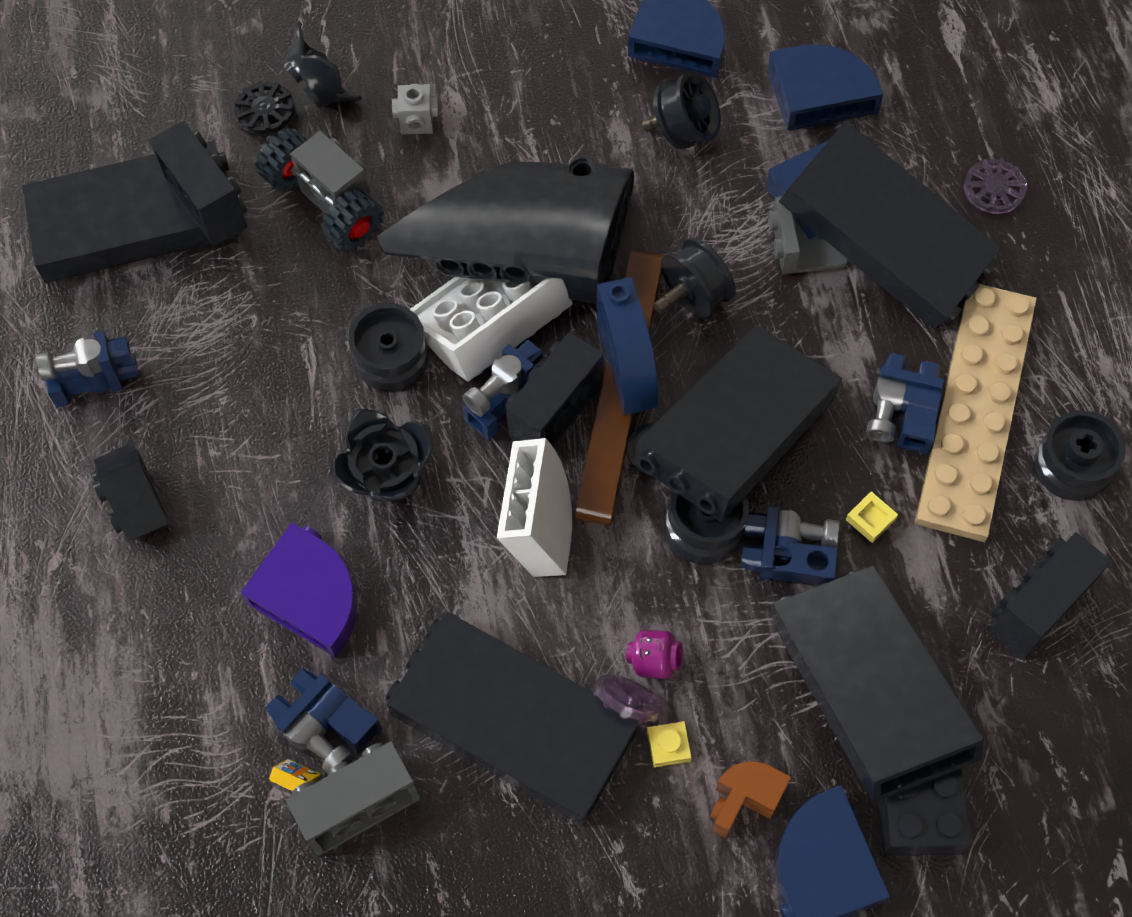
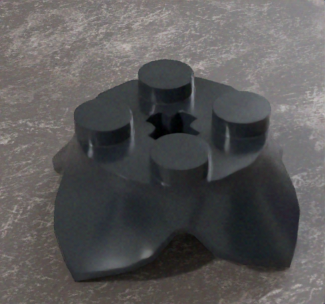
(318, 73)
(375, 437)

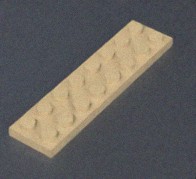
(976, 413)

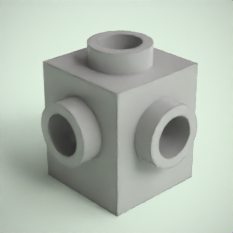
(415, 109)

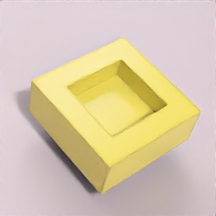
(871, 517)
(669, 744)

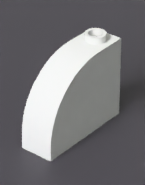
(536, 509)

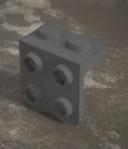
(795, 249)

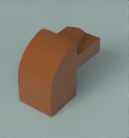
(749, 785)

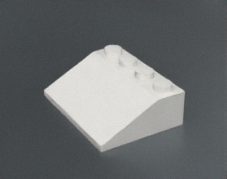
(476, 319)

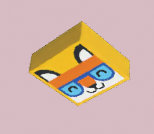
(292, 774)

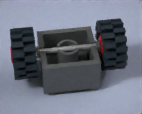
(328, 179)

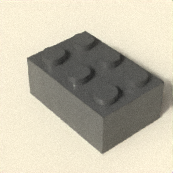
(352, 798)

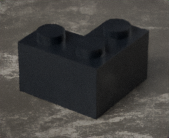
(128, 488)

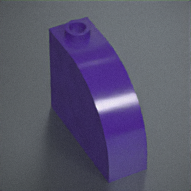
(305, 589)

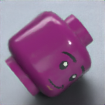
(655, 654)

